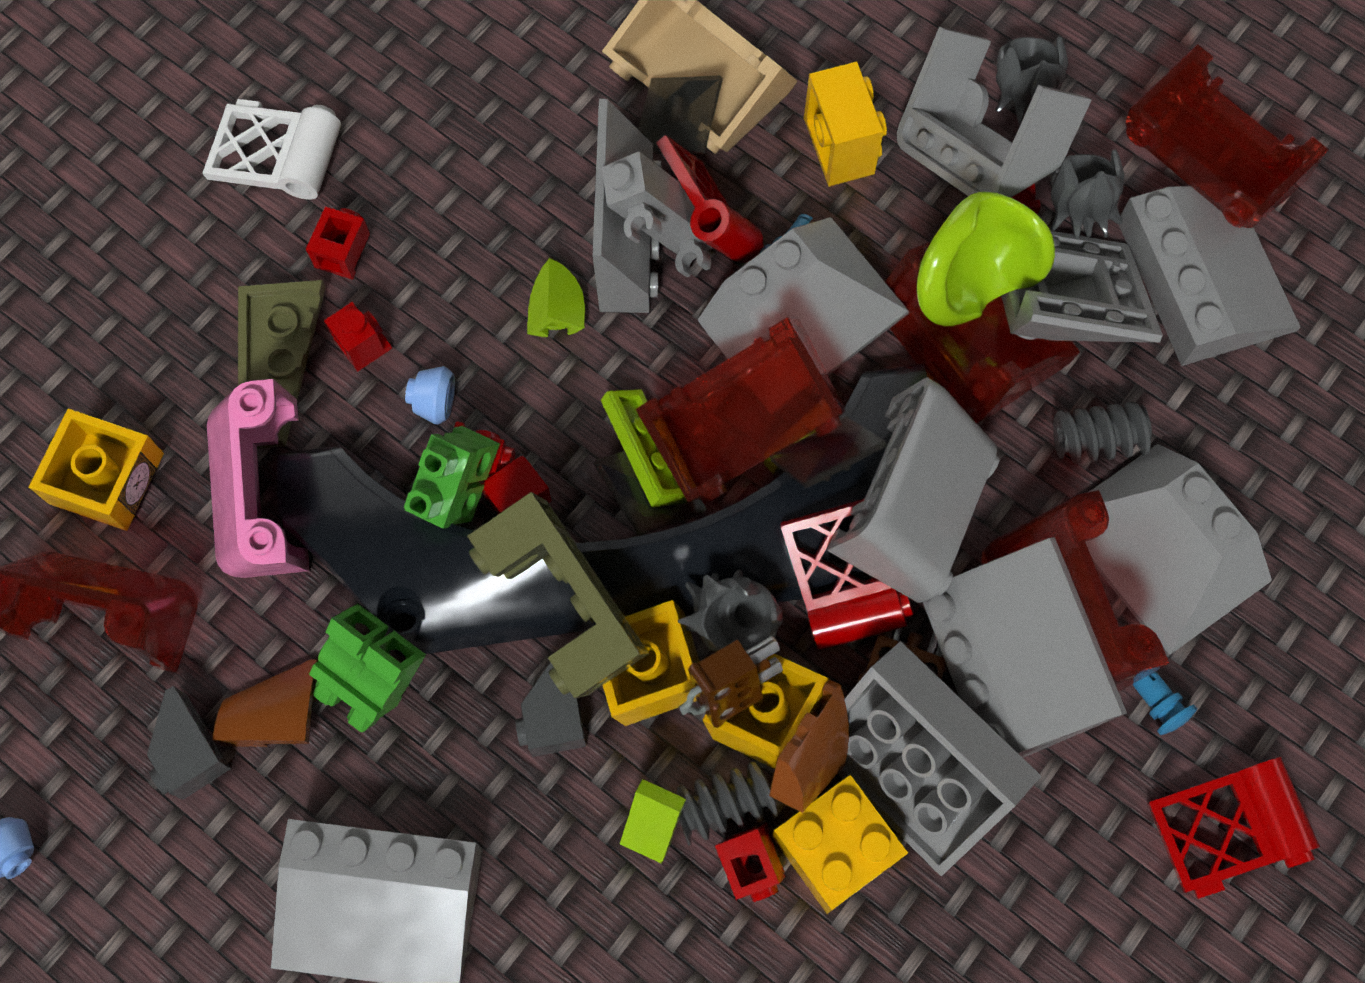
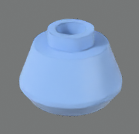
(432, 394)
(15, 847)

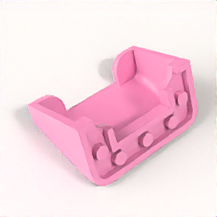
(235, 428)

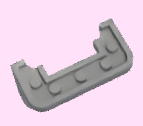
(920, 494)

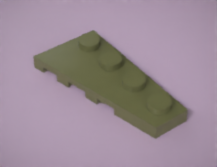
(277, 335)

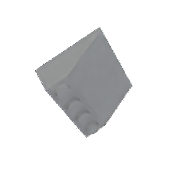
(620, 264)
(1204, 274)
(1025, 649)
(929, 759)
(373, 904)

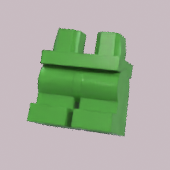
(451, 476)
(360, 667)

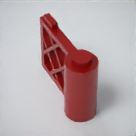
(712, 217)
(845, 611)
(1272, 817)

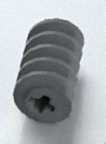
(1103, 430)
(725, 801)

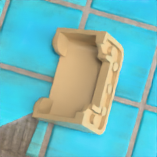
(691, 41)

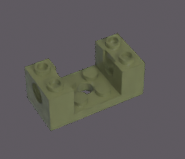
(533, 533)

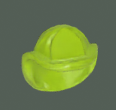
(981, 254)

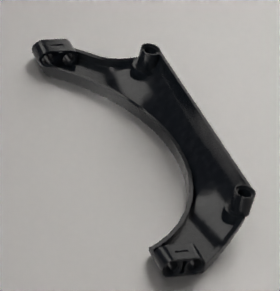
(427, 580)

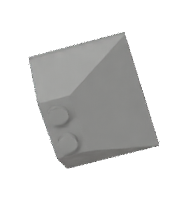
(809, 277)
(1085, 296)
(1175, 547)

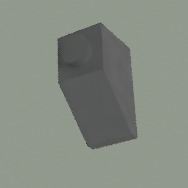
(549, 719)
(183, 748)

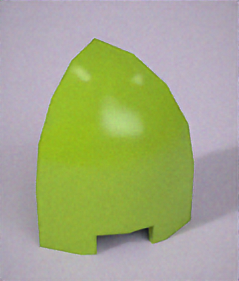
(555, 301)

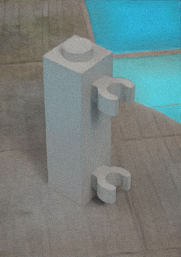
(656, 205)

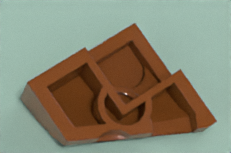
(269, 711)
(814, 752)

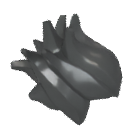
(1025, 65)
(1087, 191)
(732, 611)

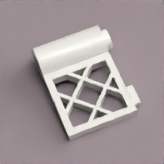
(302, 154)

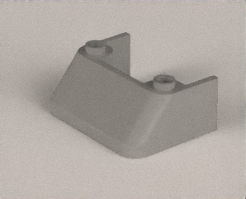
(946, 128)

